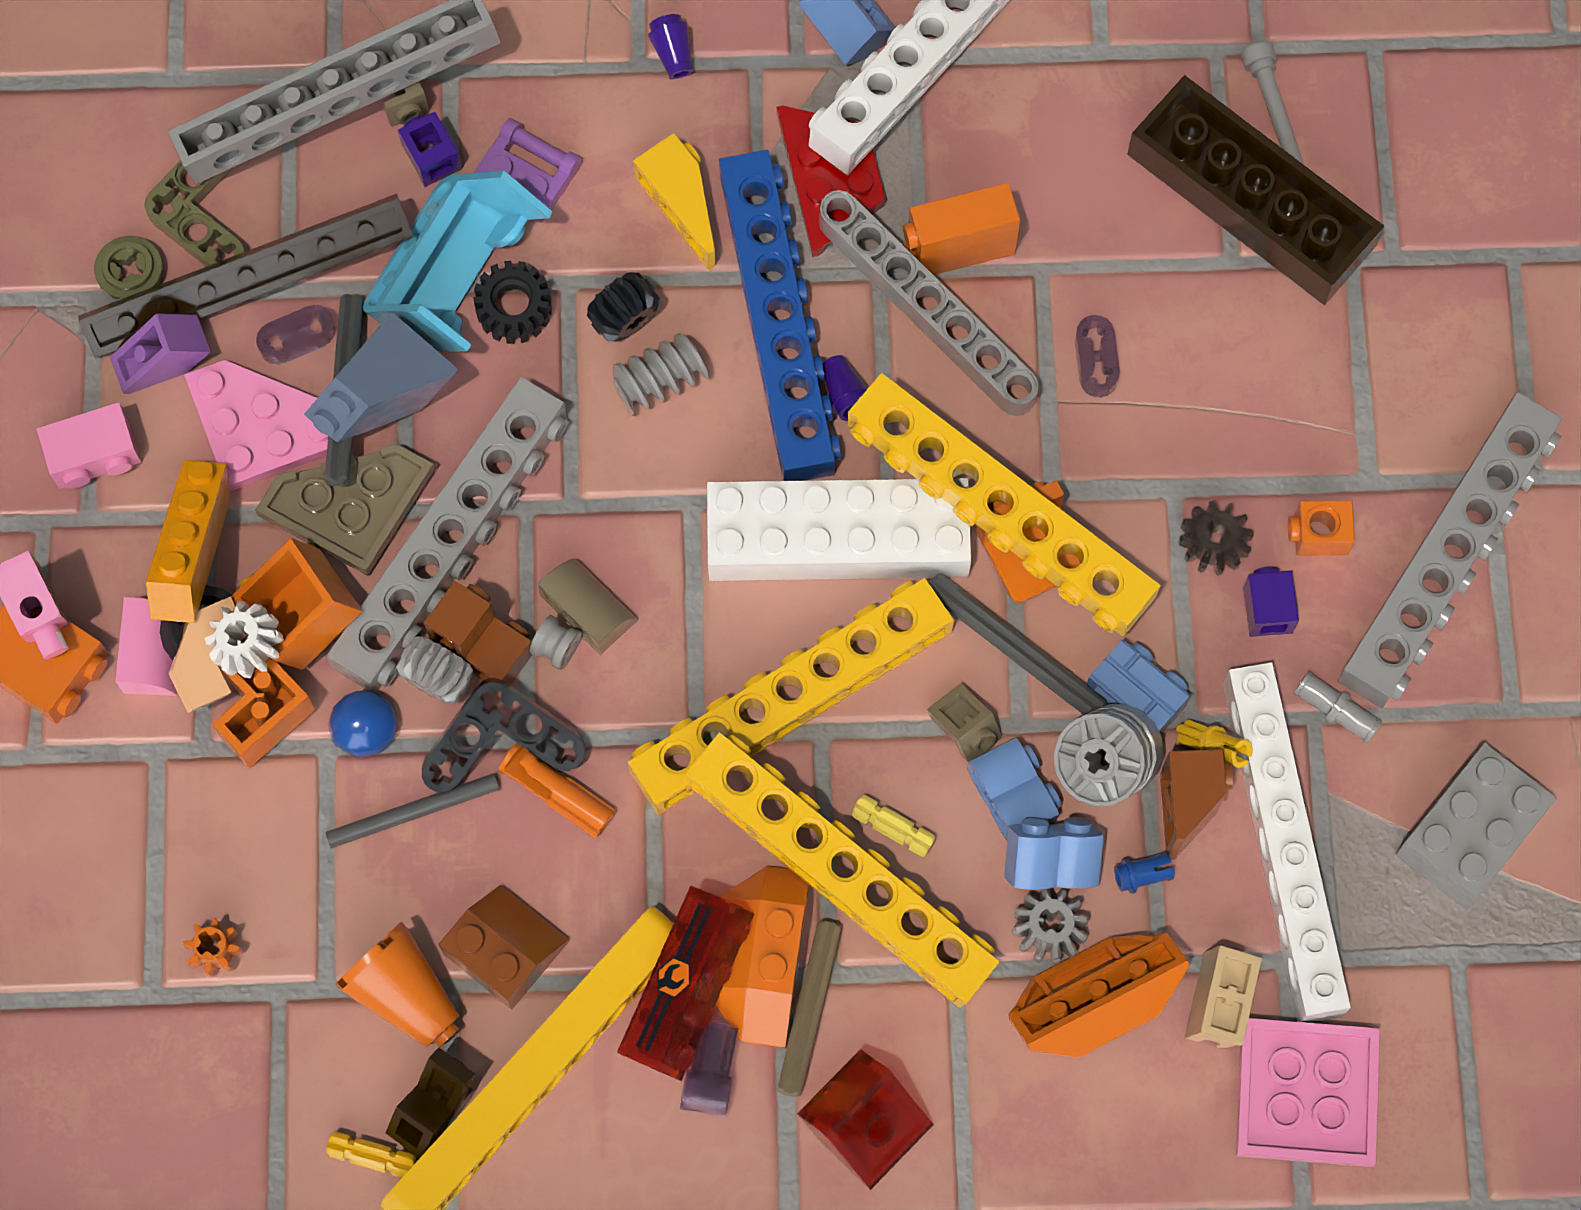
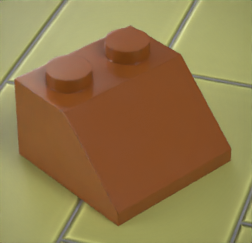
(1191, 794)
(503, 945)

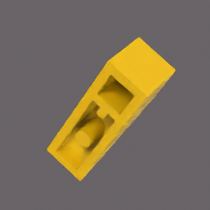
(674, 183)

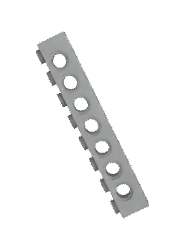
(333, 87)
(523, 407)
(1521, 423)

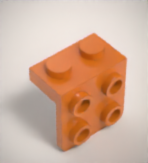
(1015, 578)

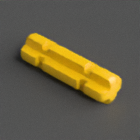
(369, 1154)

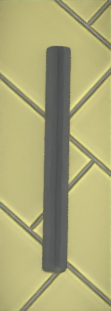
(347, 344)
(1016, 646)

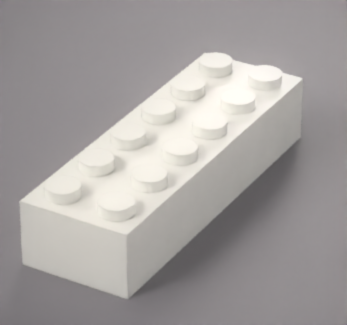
(833, 531)

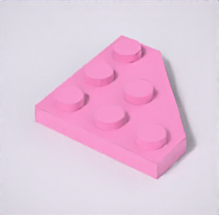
(254, 422)

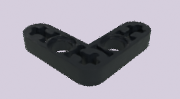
(487, 723)

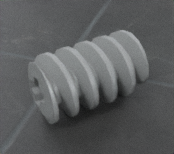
(657, 372)

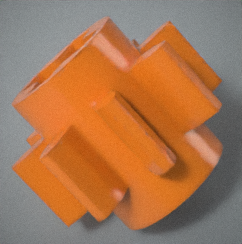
(216, 961)

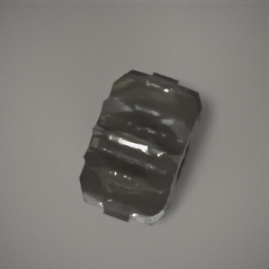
(1200, 530)

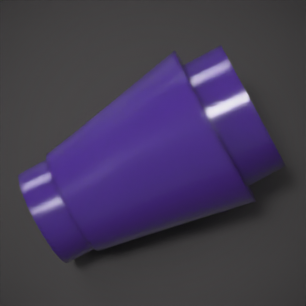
(672, 44)
(842, 385)

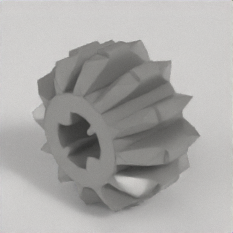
(435, 670)
(1050, 941)

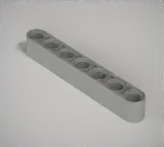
(923, 283)

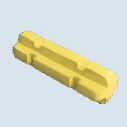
(893, 825)

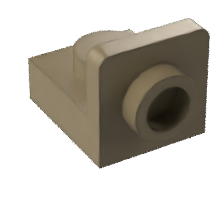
(407, 104)
(966, 722)

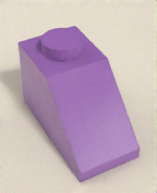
(160, 351)

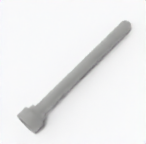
(1260, 61)

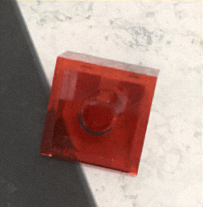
(865, 1118)

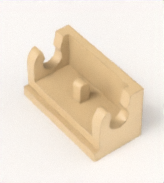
(1223, 997)

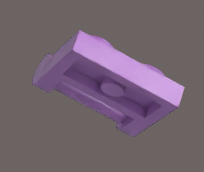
(537, 182)

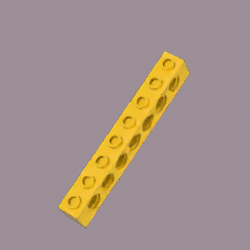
(889, 403)
(910, 601)
(955, 981)

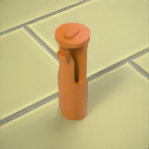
(557, 790)

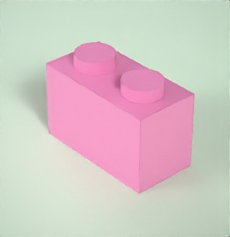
(89, 446)

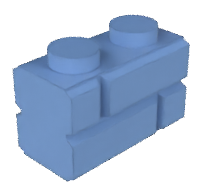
(1133, 680)

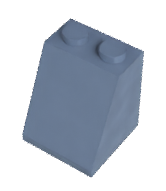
(381, 383)

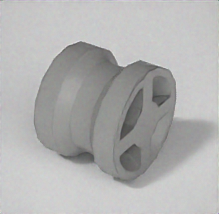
(555, 642)

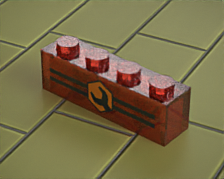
(686, 983)

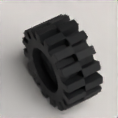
(506, 279)

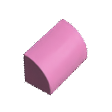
(142, 661)

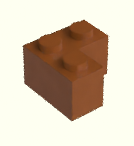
(468, 628)

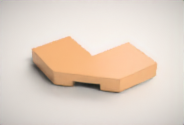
(192, 670)

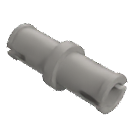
(1337, 707)

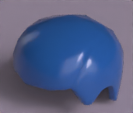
(362, 723)

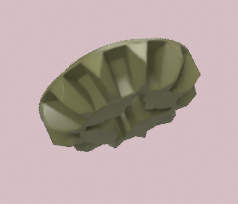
(122, 252)

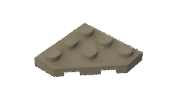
(353, 519)

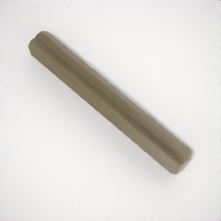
(809, 1008)

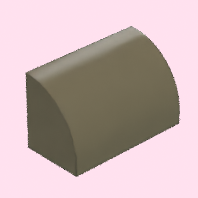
(586, 604)

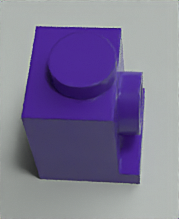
(440, 158)

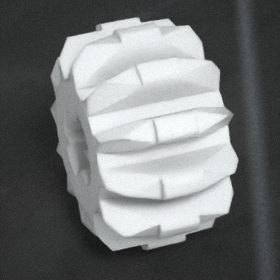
(230, 631)

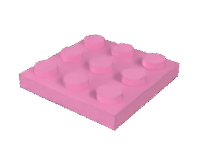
(1308, 1093)

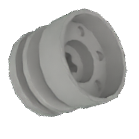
(1132, 753)

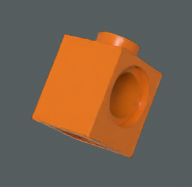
(1335, 515)

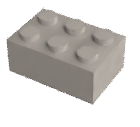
(1476, 826)

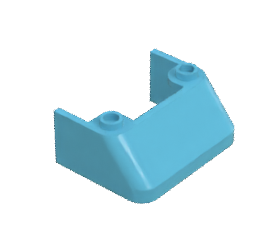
(448, 248)

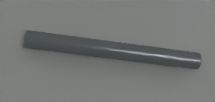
(411, 811)

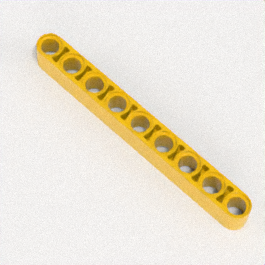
(533, 1069)

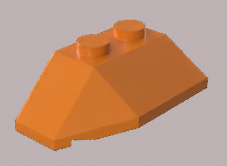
(765, 969)
(1099, 994)

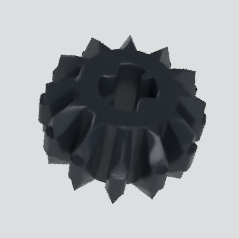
(623, 306)

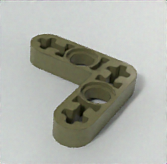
(187, 213)

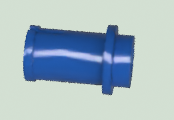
(1141, 872)

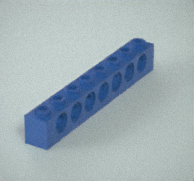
(740, 179)

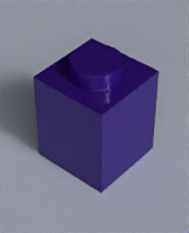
(1270, 602)

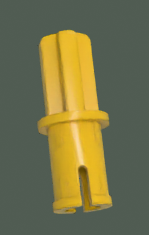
(1214, 737)

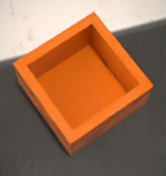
(304, 597)

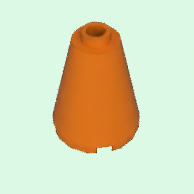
(402, 989)

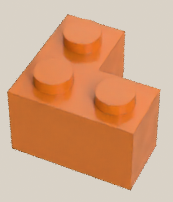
(265, 714)

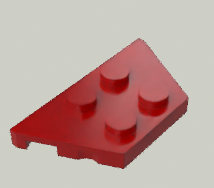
(817, 177)

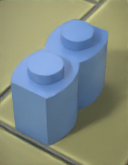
(1012, 787)
(1053, 854)

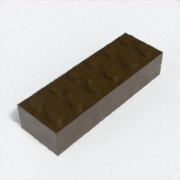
(1254, 189)

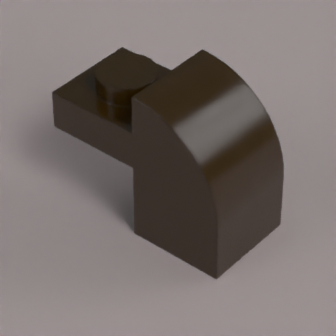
(432, 1103)

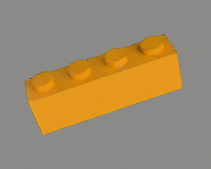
(188, 541)

